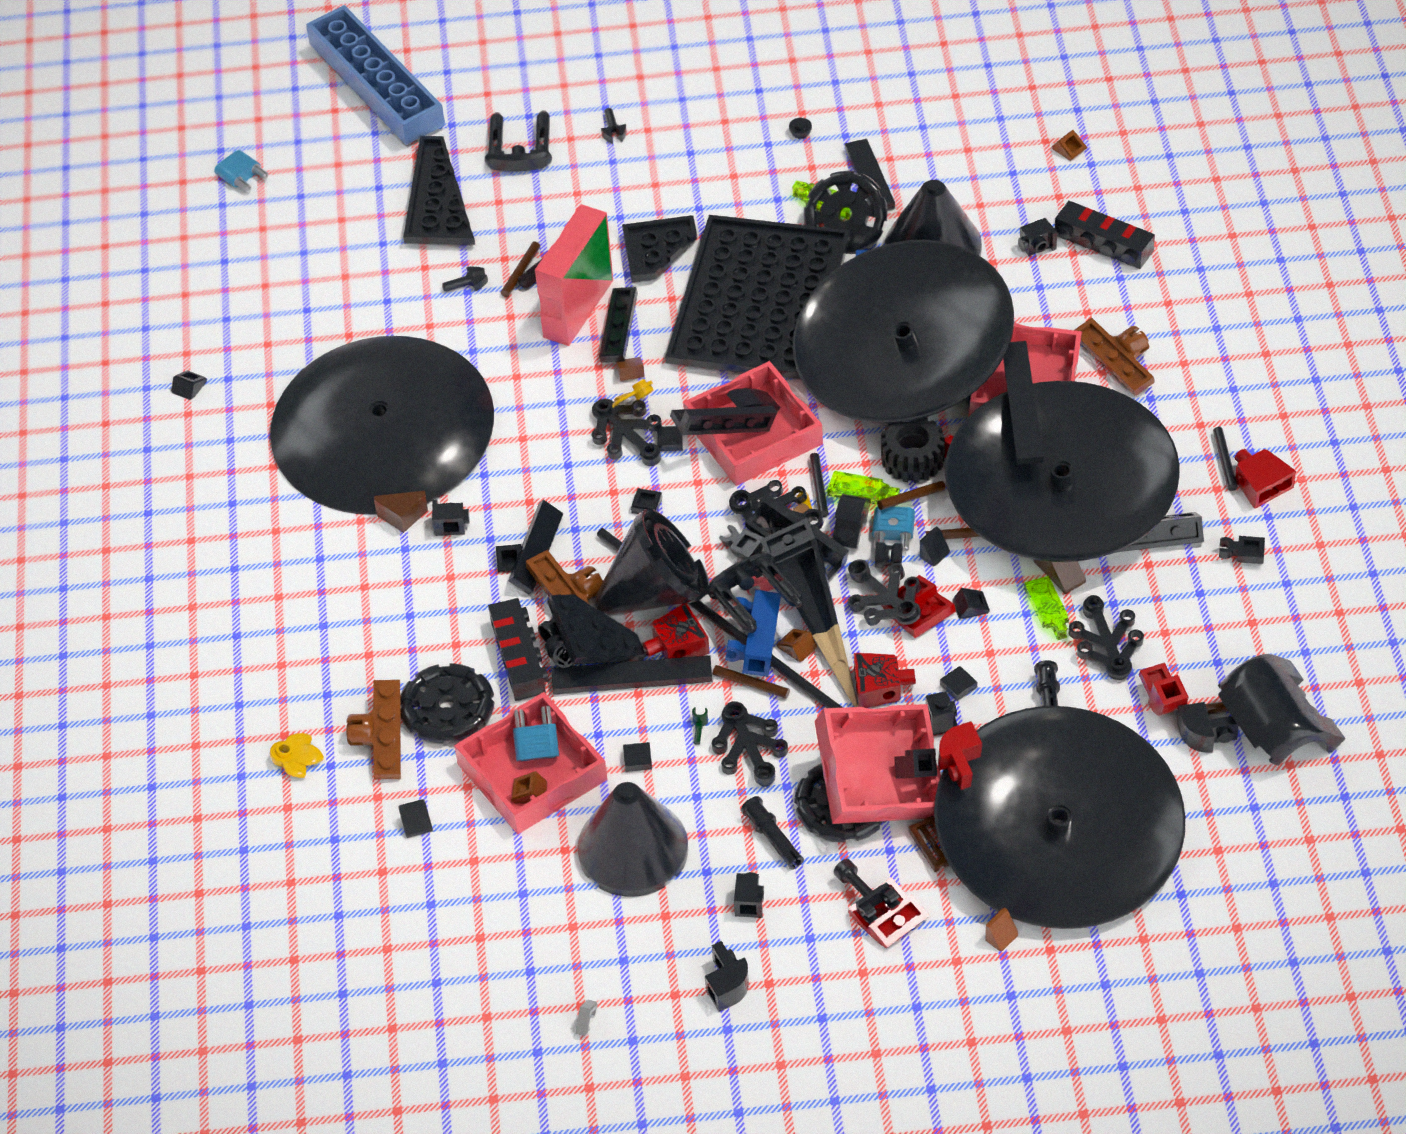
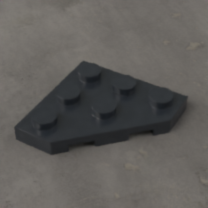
(656, 245)
(591, 634)

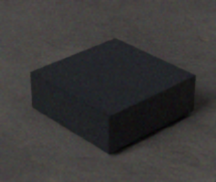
(669, 439)
(646, 500)
(958, 683)
(637, 756)

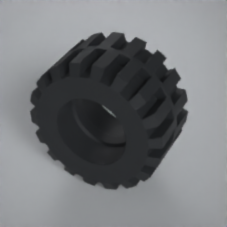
(917, 463)

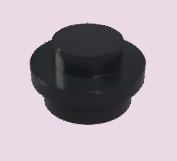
(800, 127)

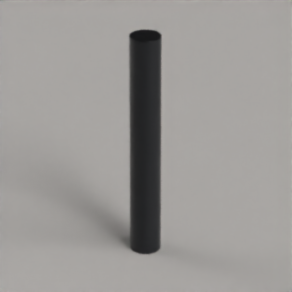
(1225, 458)
(819, 484)

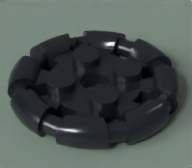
(847, 198)
(446, 690)
(812, 817)

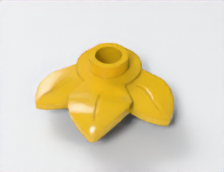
(640, 390)
(297, 755)

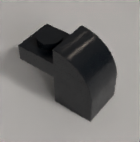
(850, 516)
(1202, 732)
(731, 980)

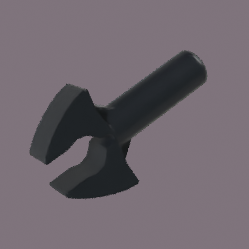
(607, 132)
(474, 277)

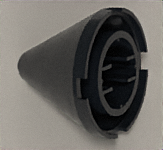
(937, 217)
(652, 569)
(632, 843)

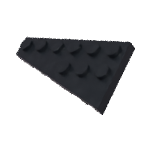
(435, 202)

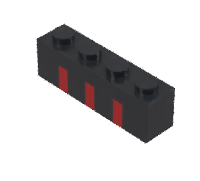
(1104, 234)
(517, 648)

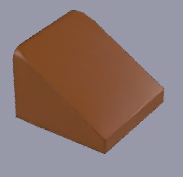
(1069, 145)
(630, 369)
(797, 644)
(527, 786)
(1001, 930)

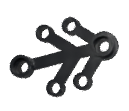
(604, 413)
(752, 502)
(1093, 609)
(904, 611)
(748, 740)

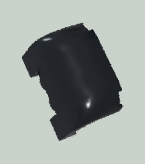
(1273, 708)

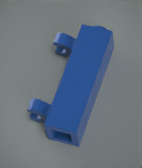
(759, 645)

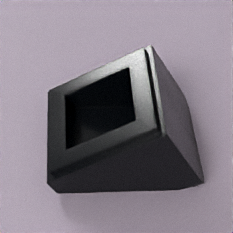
(187, 384)
(933, 547)
(506, 556)
(970, 603)
(415, 818)

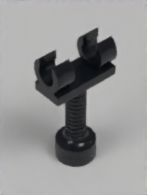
(847, 872)

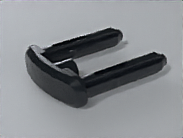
(518, 159)
(741, 575)

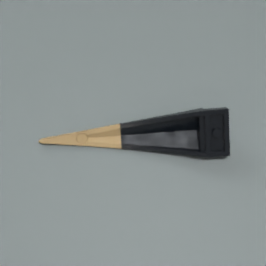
(802, 563)

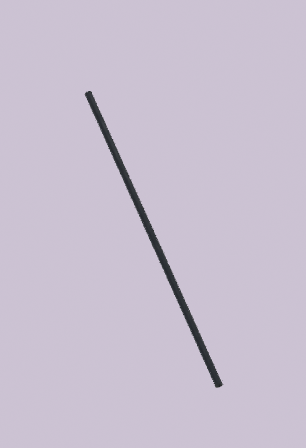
(739, 636)

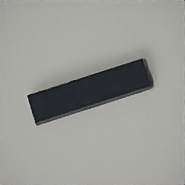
(865, 162)
(618, 324)
(537, 540)

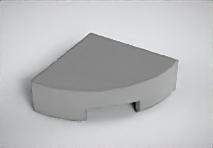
(585, 1011)

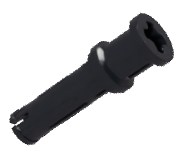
(1047, 684)
(765, 824)

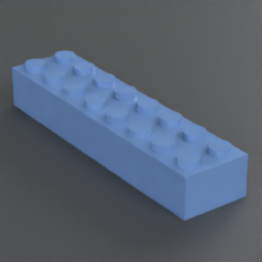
(375, 74)

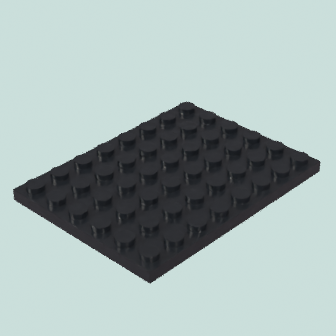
(750, 292)

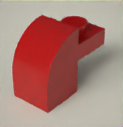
(1164, 690)
(955, 749)

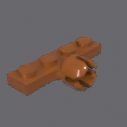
(1119, 353)
(558, 582)
(380, 729)

